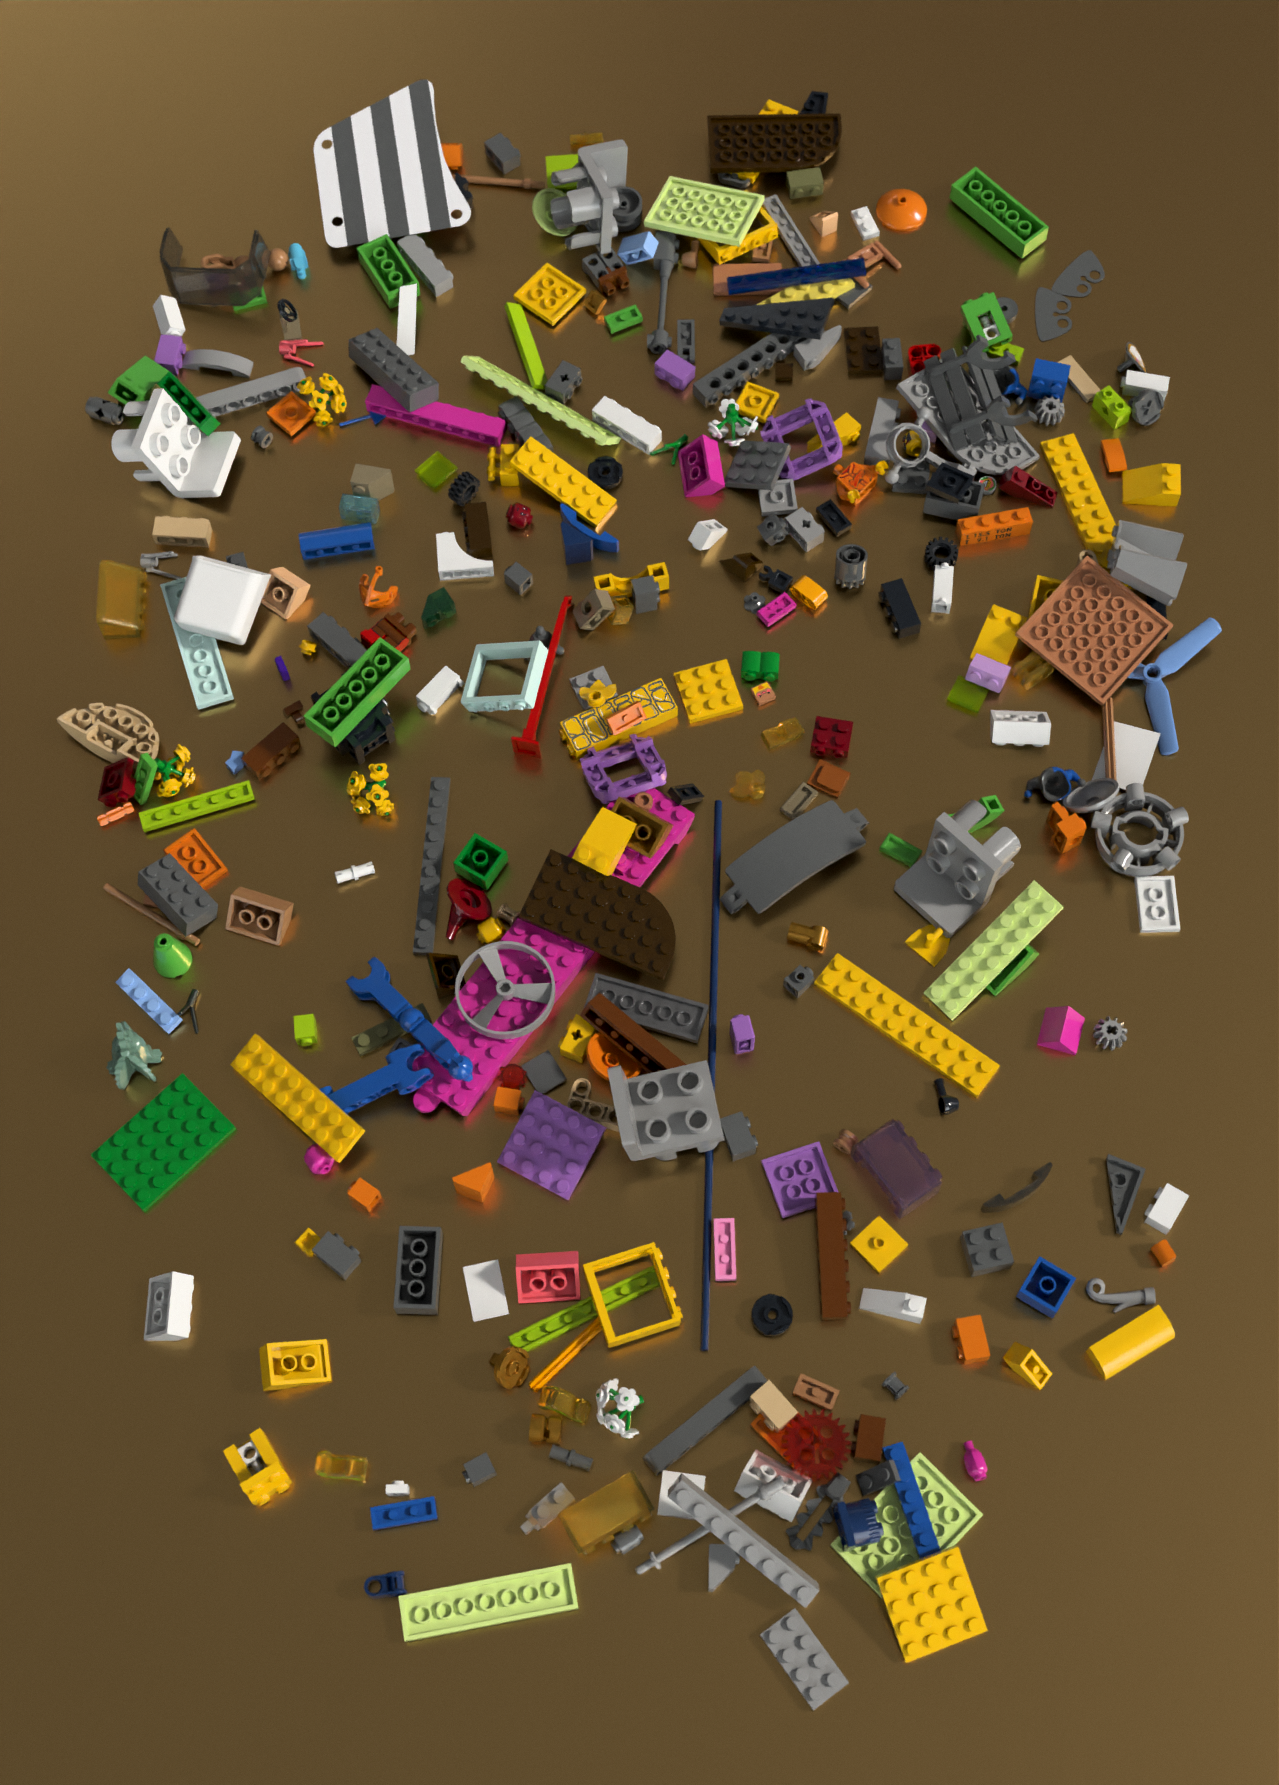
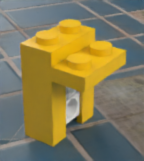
(266, 1480)

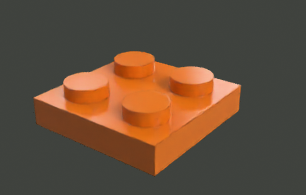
(291, 413)

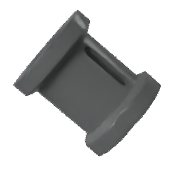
(895, 1385)

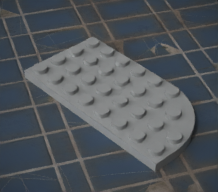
(986, 456)

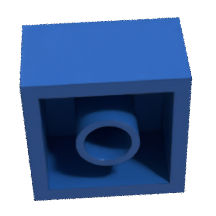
(1048, 379)
(1046, 1287)

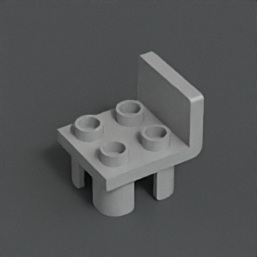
(597, 175)
(957, 871)
(666, 1111)

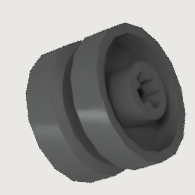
(630, 209)

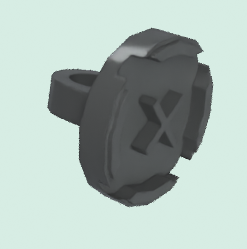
(1146, 406)

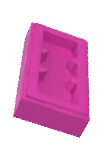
(776, 609)

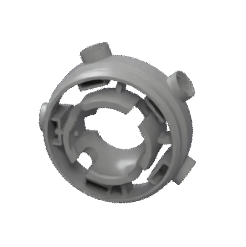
(1132, 857)

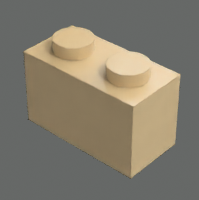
(772, 1406)

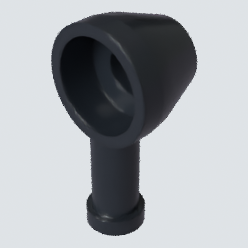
(946, 1103)

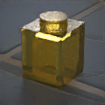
(622, 610)

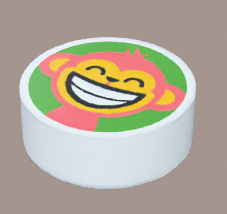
(990, 484)

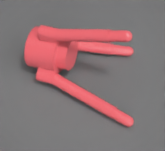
(288, 348)

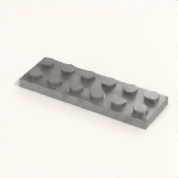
(653, 1008)

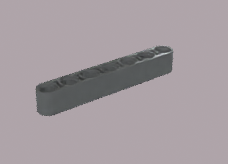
(704, 1421)

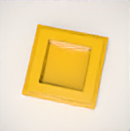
(307, 1241)

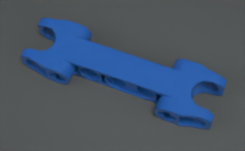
(395, 1075)

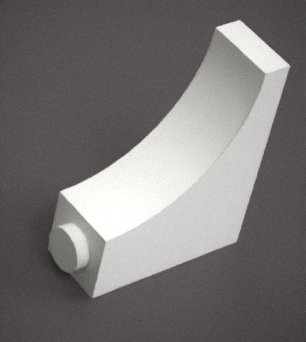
(455, 563)

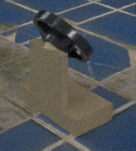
(289, 320)

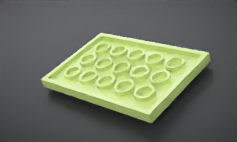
(704, 211)
(948, 1511)

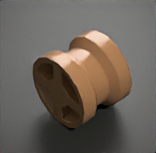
(845, 1141)

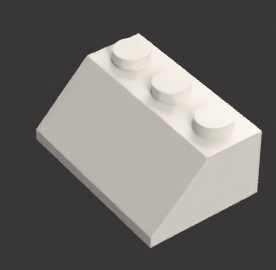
(1019, 727)
(169, 1307)
(762, 1470)

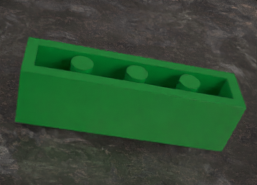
(189, 403)

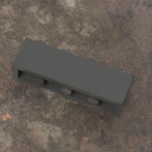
(336, 639)

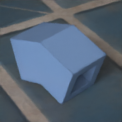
(235, 763)

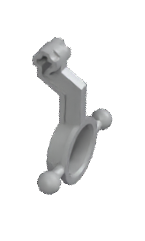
(923, 414)

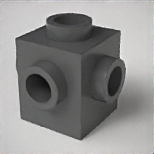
(773, 529)

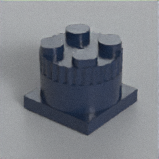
(857, 1523)

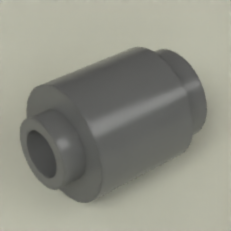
(627, 1541)

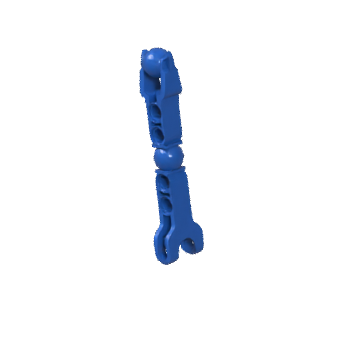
(411, 1020)

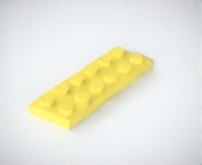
(811, 291)

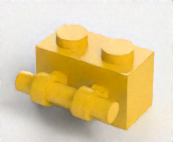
(508, 475)

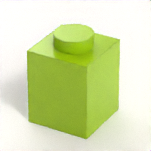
(305, 1029)

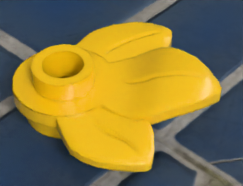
(597, 693)

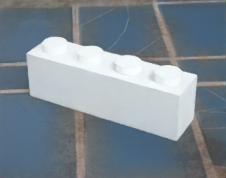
(627, 425)

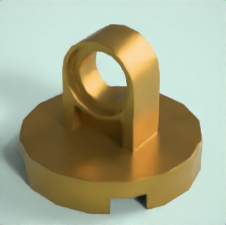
(510, 1366)

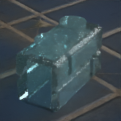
(359, 508)

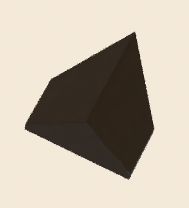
(743, 565)

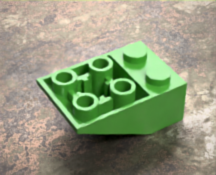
(138, 381)

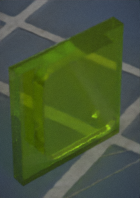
(436, 470)
(967, 694)

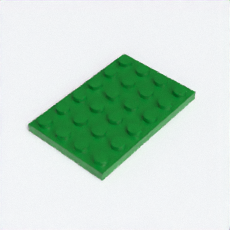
(163, 1142)

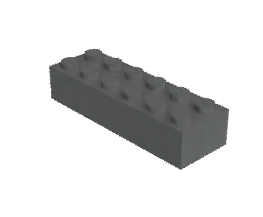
(393, 370)

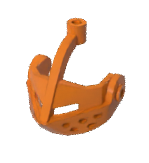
(368, 594)

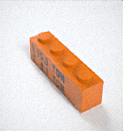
(994, 526)

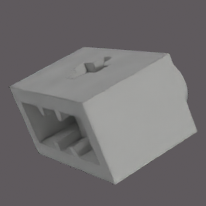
(804, 529)

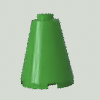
(171, 956)

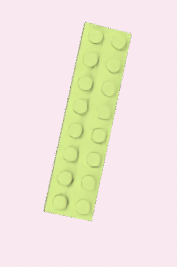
(993, 950)
(488, 1602)

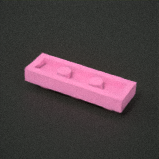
(724, 1249)

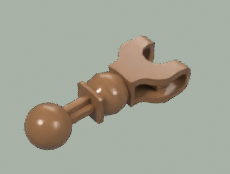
(277, 261)

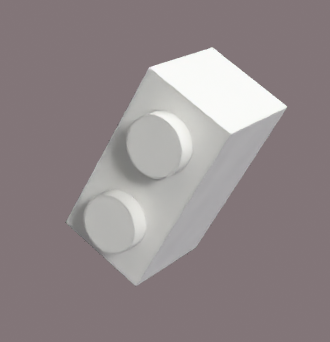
(1166, 1208)

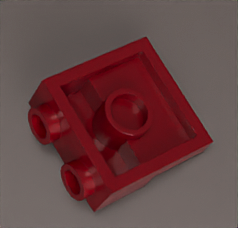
(831, 737)
(117, 783)

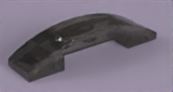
(999, 1204)

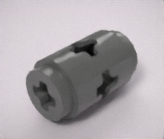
(104, 410)

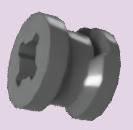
(261, 436)

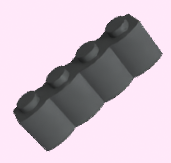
(521, 423)

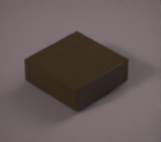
(784, 372)

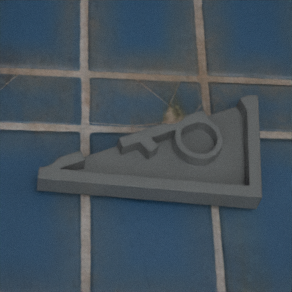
(1124, 1185)

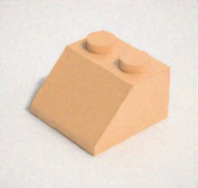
(284, 592)

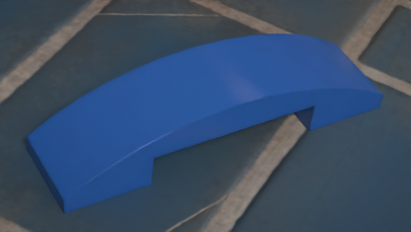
(603, 542)

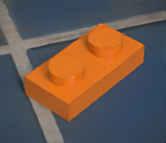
(626, 718)

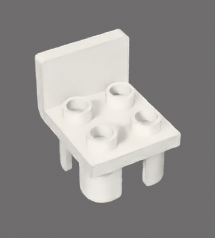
(175, 448)

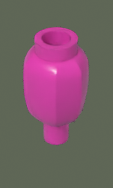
(974, 1462)

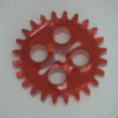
(796, 1445)

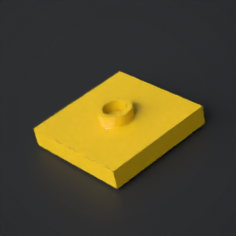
(756, 402)
(878, 1244)

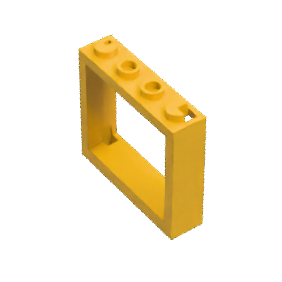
(750, 241)
(662, 1275)

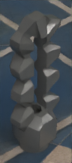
(834, 1490)

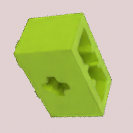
(1111, 407)

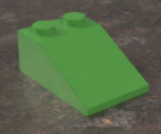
(1012, 970)

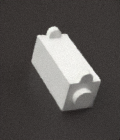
(168, 316)
(1136, 382)
(942, 588)
(438, 690)

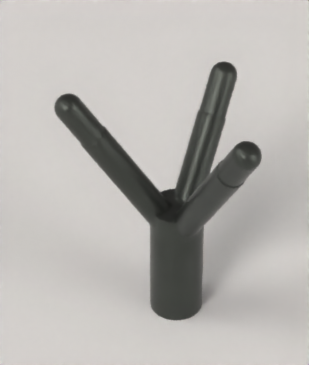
(190, 1005)

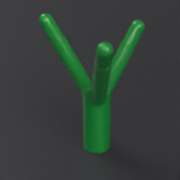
(675, 445)

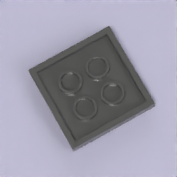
(757, 465)

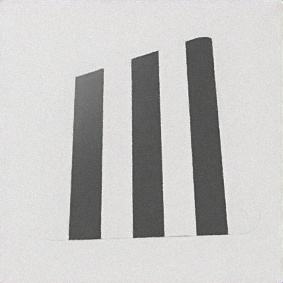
(387, 171)

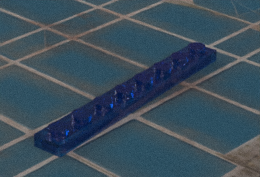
(796, 276)

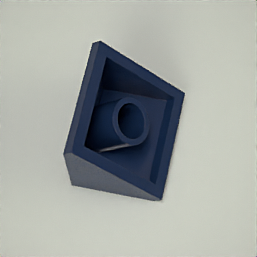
(576, 545)

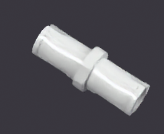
(354, 872)

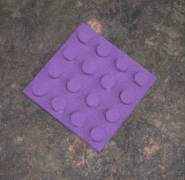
(551, 1145)

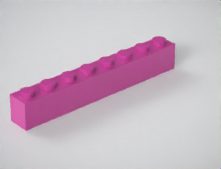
(440, 417)

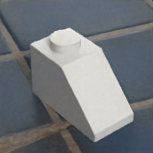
(706, 534)

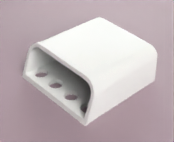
(220, 599)

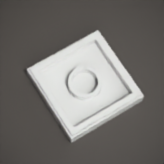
(667, 1506)

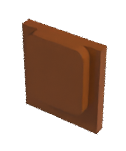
(828, 778)

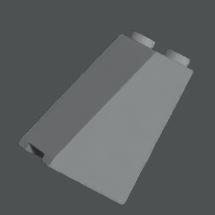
(1147, 560)

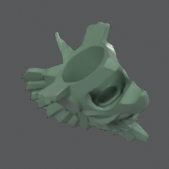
(130, 1055)

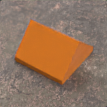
(475, 1182)

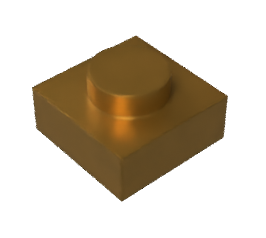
(595, 302)

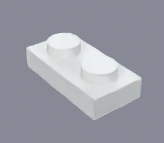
(865, 223)

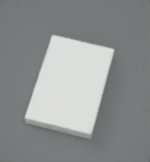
(1157, 904)

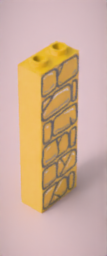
(591, 729)

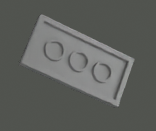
(804, 1659)

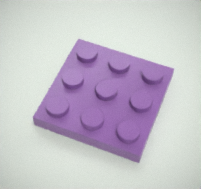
(797, 1178)

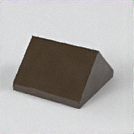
(444, 972)

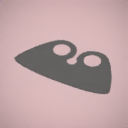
(1070, 278)
(1045, 306)

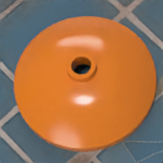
(901, 210)
(604, 1054)

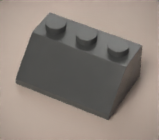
(967, 507)

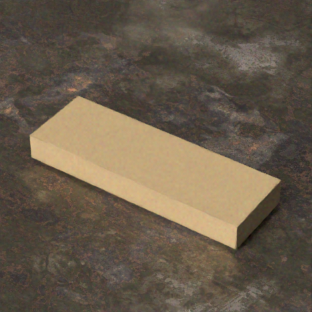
(1080, 380)

